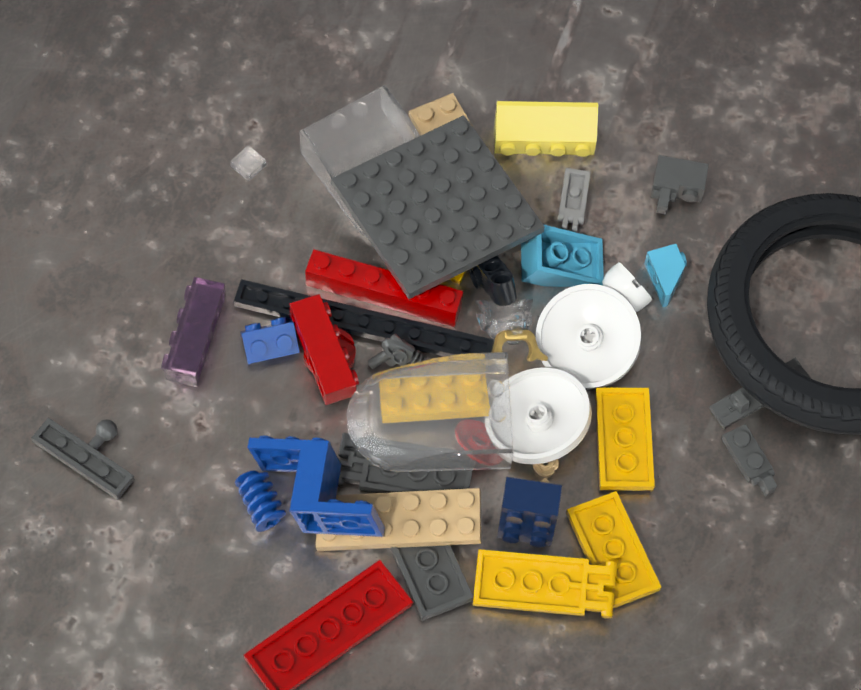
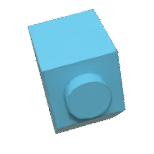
(665, 270)

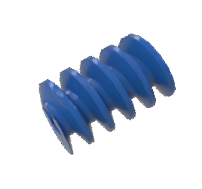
(259, 500)

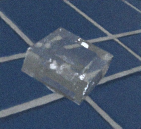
(248, 163)

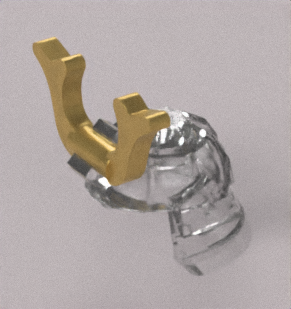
(509, 325)

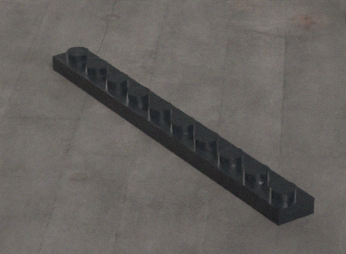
(365, 322)

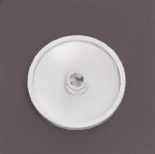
(590, 334)
(547, 414)

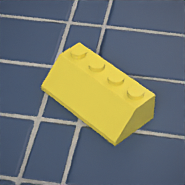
(545, 128)

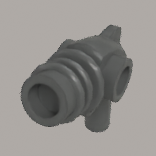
(396, 352)

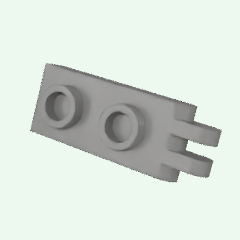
(573, 198)

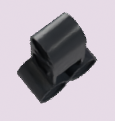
(495, 280)

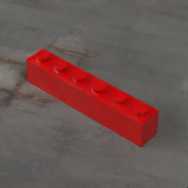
(380, 288)

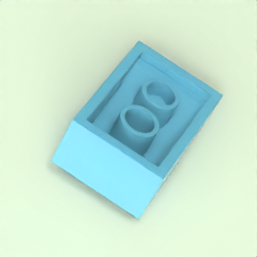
(562, 259)

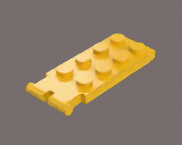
(543, 583)

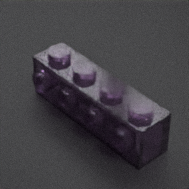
(194, 332)

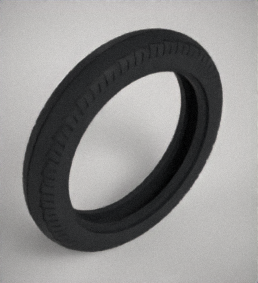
(733, 327)

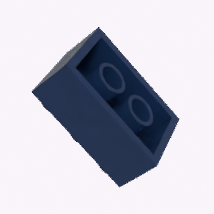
(529, 512)

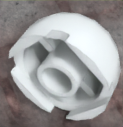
(624, 283)

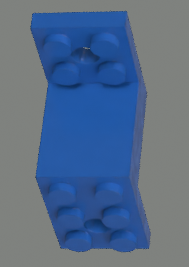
(316, 486)

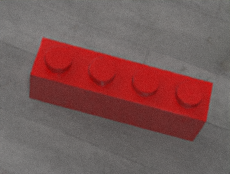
(323, 349)

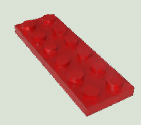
(328, 629)

